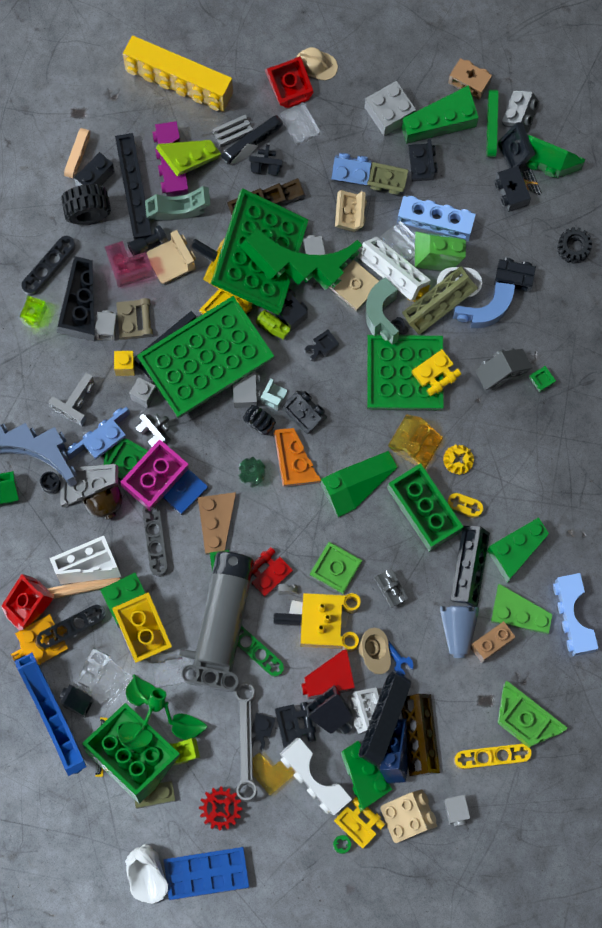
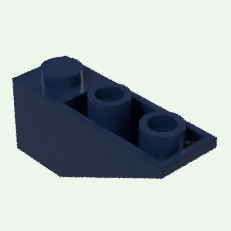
(395, 763)

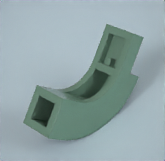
(179, 207)
(378, 299)

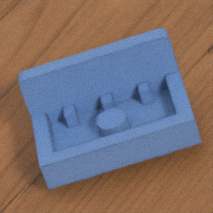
(351, 169)

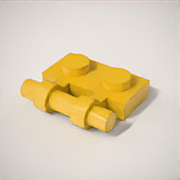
(434, 367)
(357, 828)

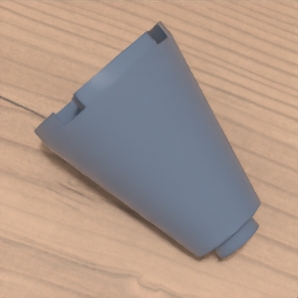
(459, 628)

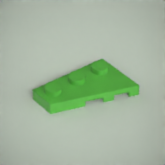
(519, 612)

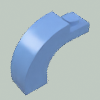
(490, 313)

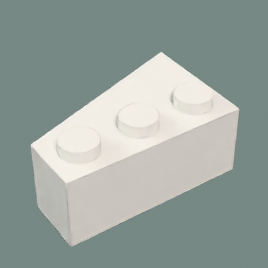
(86, 563)

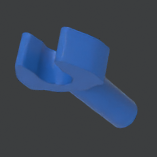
(399, 660)

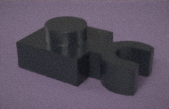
(323, 343)
(262, 728)

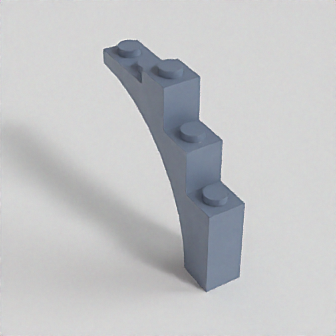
(46, 447)

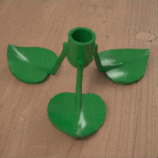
(136, 737)

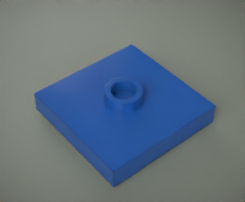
(185, 491)

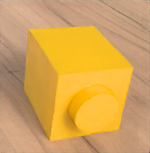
(124, 363)

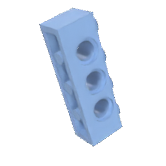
(427, 222)

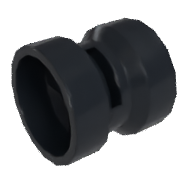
(48, 479)

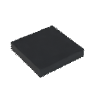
(516, 146)

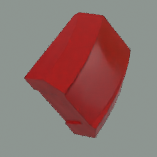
(290, 82)
(26, 601)

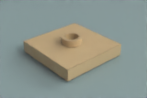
(355, 285)

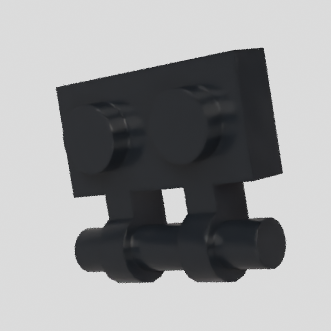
(289, 726)

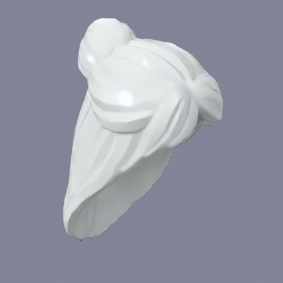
(146, 875)

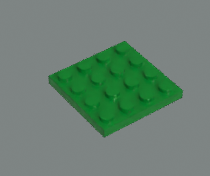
(390, 376)

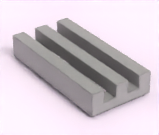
(230, 131)

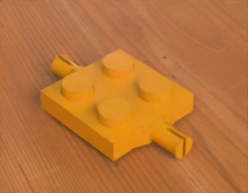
(27, 641)

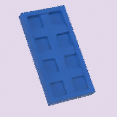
(206, 873)

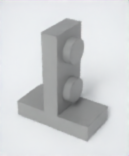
(75, 401)

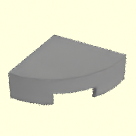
(284, 589)

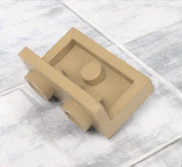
(350, 210)

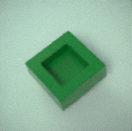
(542, 379)

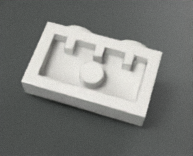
(362, 706)

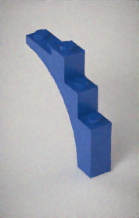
(51, 714)

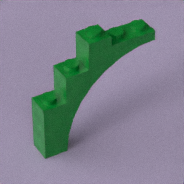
(277, 259)

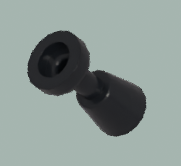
(141, 245)

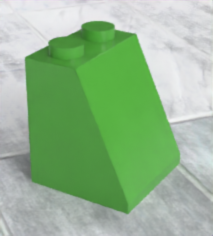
(438, 251)

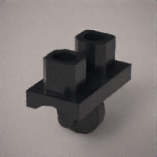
(274, 164)

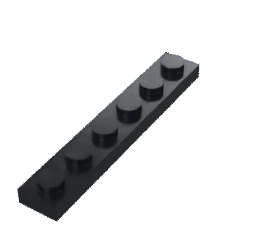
(133, 185)

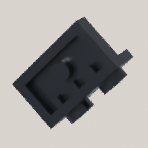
(421, 161)
(304, 411)

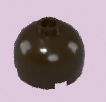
(104, 503)

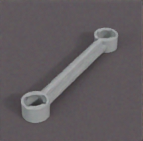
(246, 742)

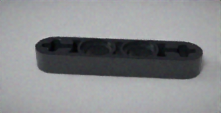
(254, 138)
(49, 266)
(72, 630)

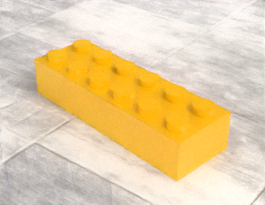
(177, 73)

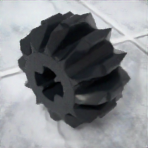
(259, 420)

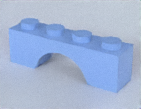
(581, 639)

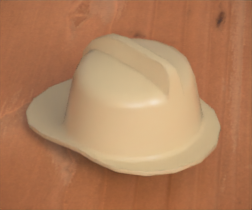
(318, 64)
(375, 650)

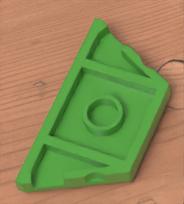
(525, 718)

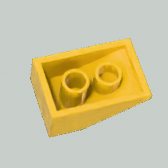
(141, 627)

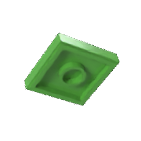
(335, 568)

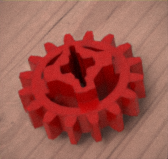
(214, 815)

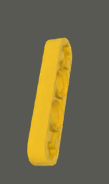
(492, 756)

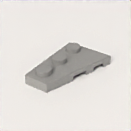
(89, 482)

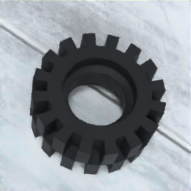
(574, 255)

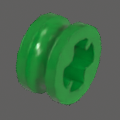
(343, 838)

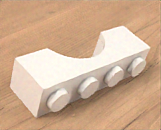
(332, 796)

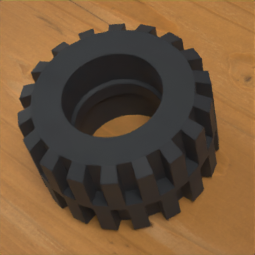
(86, 204)

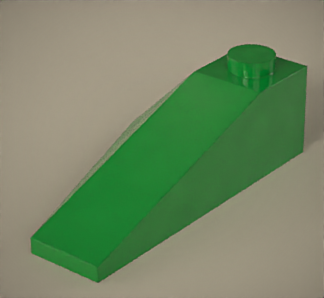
(355, 483)

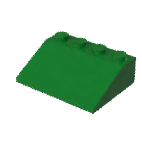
(132, 769)

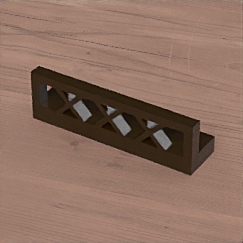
(424, 734)

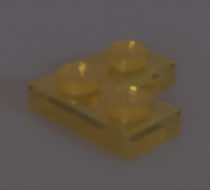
(270, 777)

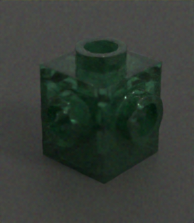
(248, 477)

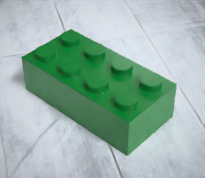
(425, 507)

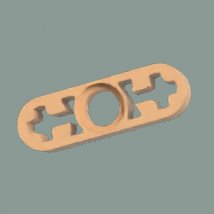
(77, 153)

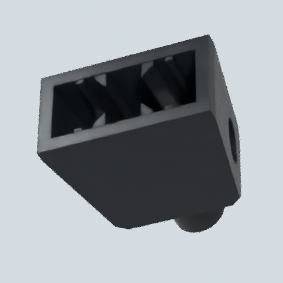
(330, 711)

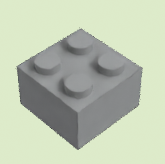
(389, 107)

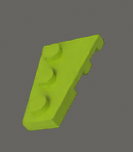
(188, 155)

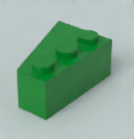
(516, 548)

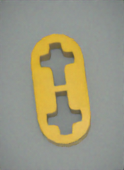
(466, 501)

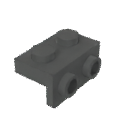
(521, 109)

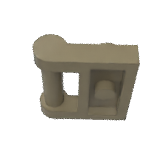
(128, 319)

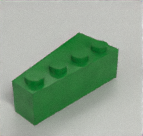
(442, 117)

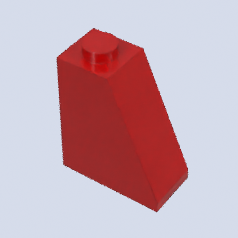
(333, 672)

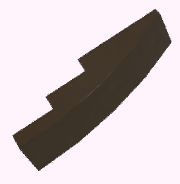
(277, 193)

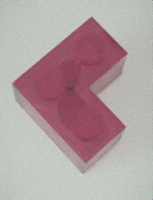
(127, 269)

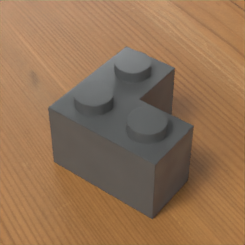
(502, 367)

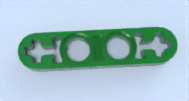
(492, 123)
(255, 646)

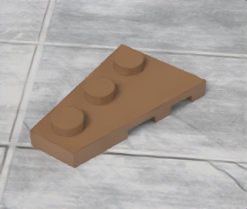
(215, 520)

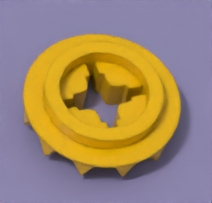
(458, 468)

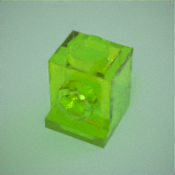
(35, 318)

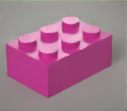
(154, 475)

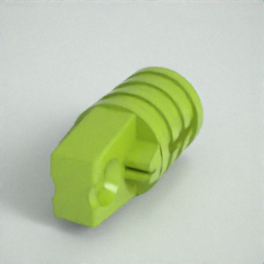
(272, 324)

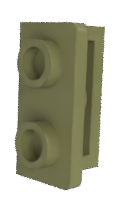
(387, 177)

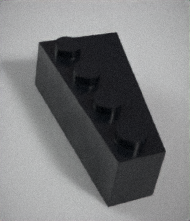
(78, 304)

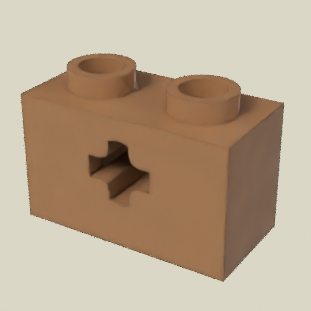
(464, 71)
(492, 642)

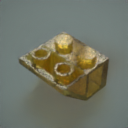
(415, 441)

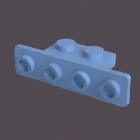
(102, 438)

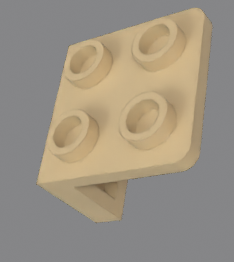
(171, 258)
(408, 816)

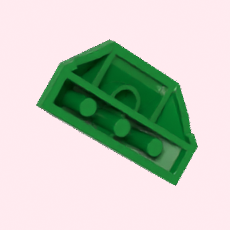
(553, 159)

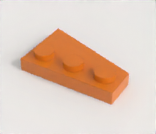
(293, 461)

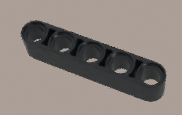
(384, 718)

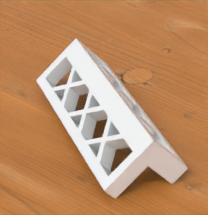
(390, 268)

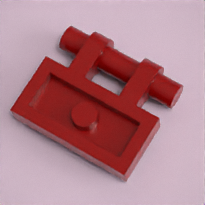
(271, 576)

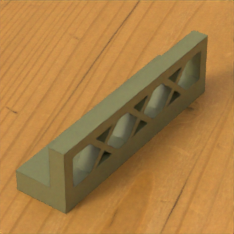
(440, 301)

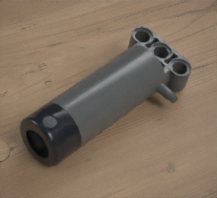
(221, 622)

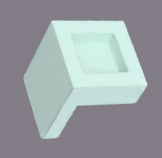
(273, 395)

